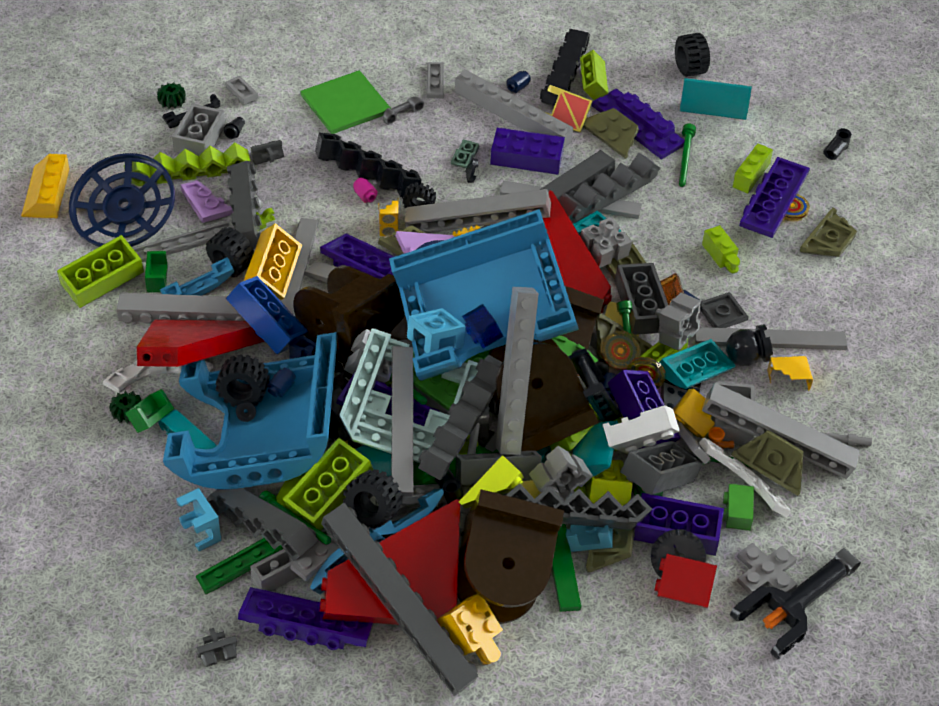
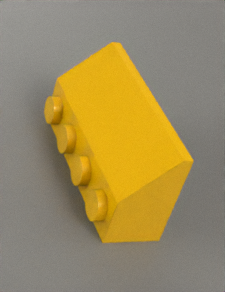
(46, 187)
(274, 259)

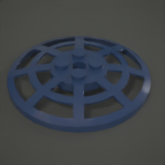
(120, 194)

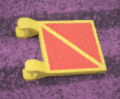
(570, 108)

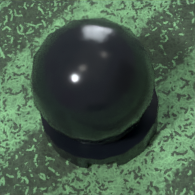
(748, 346)

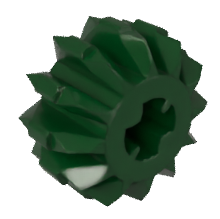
(171, 95)
(121, 404)

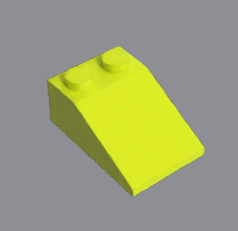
(498, 479)
(611, 481)

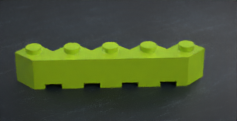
(189, 165)

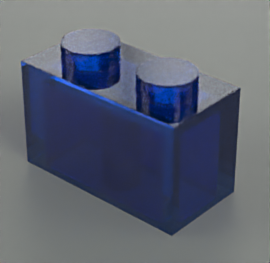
(482, 326)

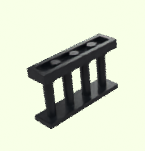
(595, 392)

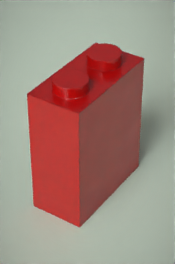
(686, 580)

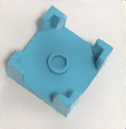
(436, 326)
(201, 518)
(589, 537)

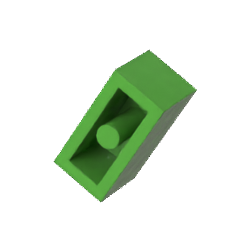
(739, 506)

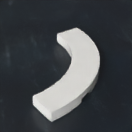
(123, 377)
(747, 475)

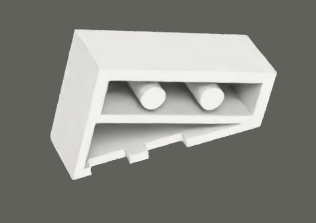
(643, 430)

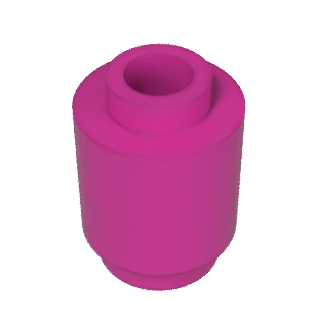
(365, 190)

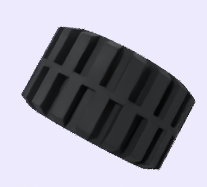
(692, 54)
(230, 244)
(243, 369)
(382, 489)

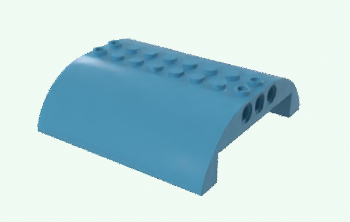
(479, 271)
(279, 441)

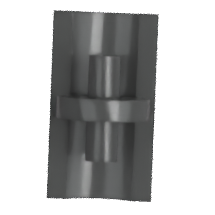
(267, 152)
(226, 645)

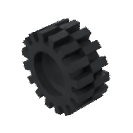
(418, 191)

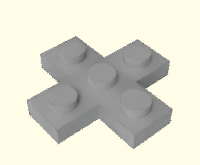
(766, 569)

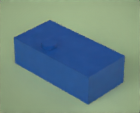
(266, 314)

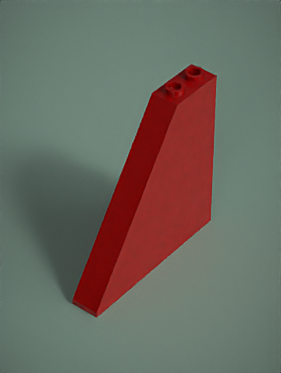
(573, 257)
(187, 341)
(422, 553)

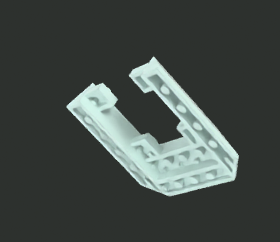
(366, 409)

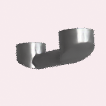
(390, 114)

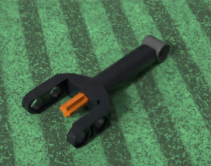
(792, 605)

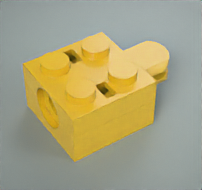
(473, 627)

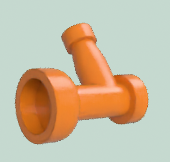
(716, 436)

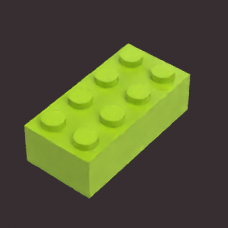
(100, 271)
(325, 483)

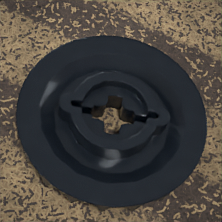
(685, 543)

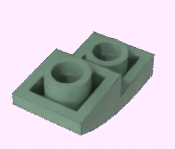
(465, 153)

